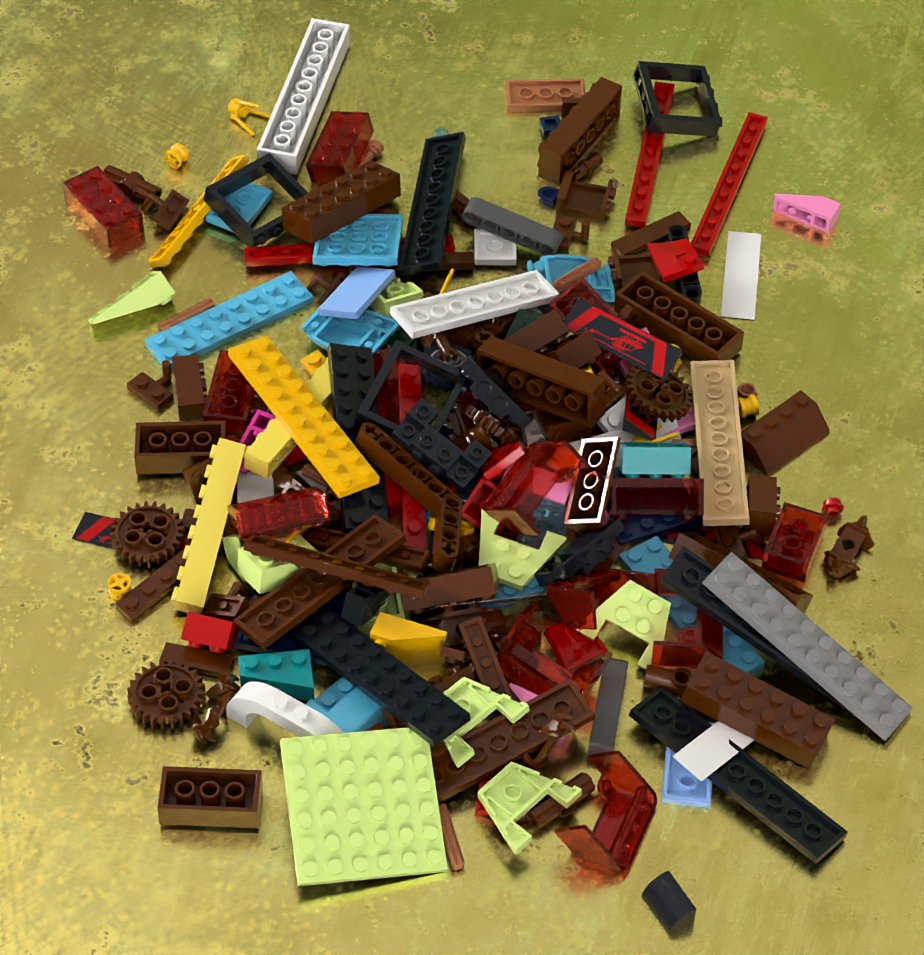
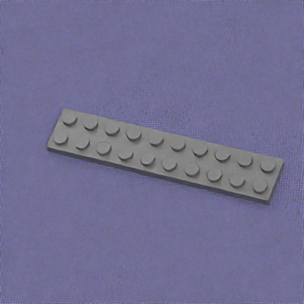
(807, 646)

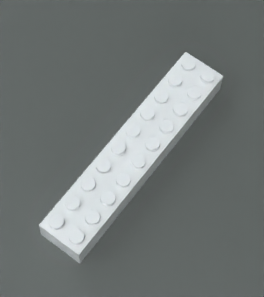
(305, 93)

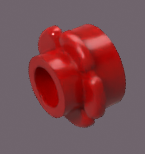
(832, 507)

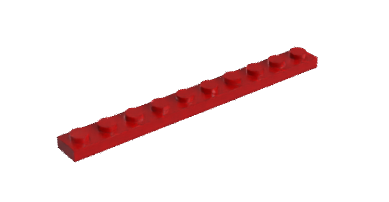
(648, 162)
(728, 184)
(298, 253)
(411, 510)

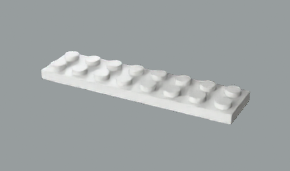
(473, 304)

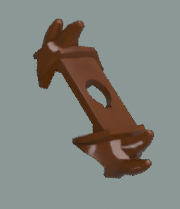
(838, 560)
(223, 692)
(554, 729)

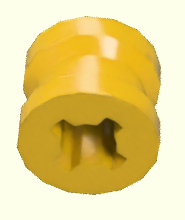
(176, 155)
(748, 406)
(119, 581)

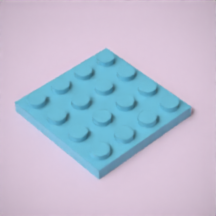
(364, 242)

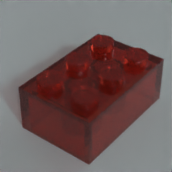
(794, 542)

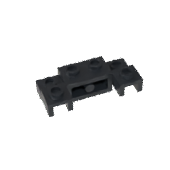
(494, 393)
(437, 451)
(582, 554)

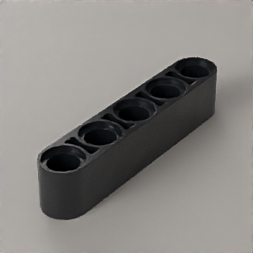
(689, 284)

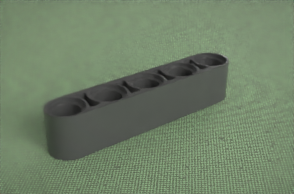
(512, 226)
(608, 707)

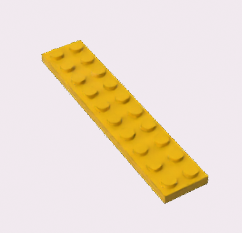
(303, 417)

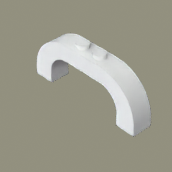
(279, 708)

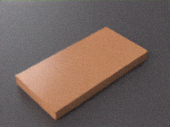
(541, 94)

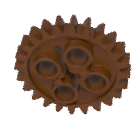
(670, 402)
(495, 427)
(146, 528)
(181, 691)

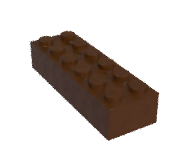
(579, 130)
(341, 201)
(679, 320)
(546, 381)
(715, 554)
(757, 710)

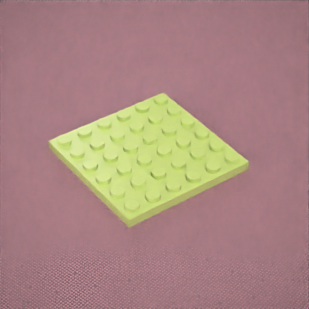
(362, 806)

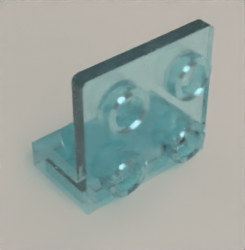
(548, 517)

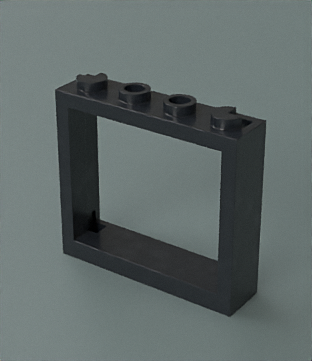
(676, 124)
(217, 191)
(425, 361)

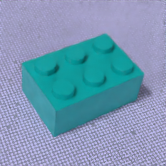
(655, 459)

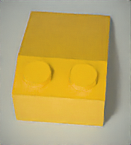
(409, 641)

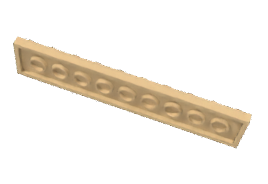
(719, 442)

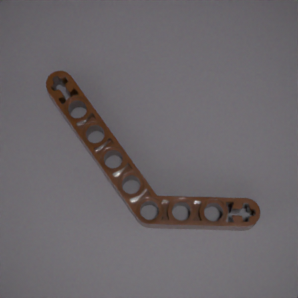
(421, 486)

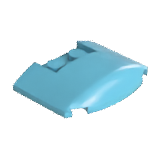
(557, 265)
(368, 331)
(348, 707)

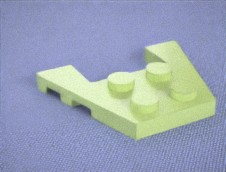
(513, 560)
(637, 613)
(480, 703)
(514, 793)

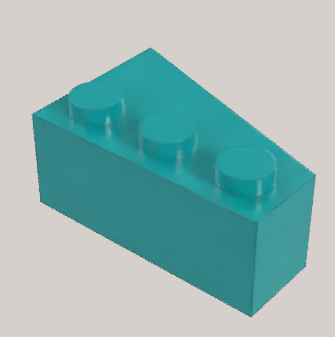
(283, 670)

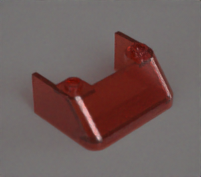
(530, 482)
(656, 497)
(582, 595)
(691, 641)
(534, 670)
(622, 819)

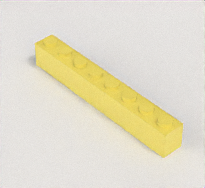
(275, 442)
(209, 526)

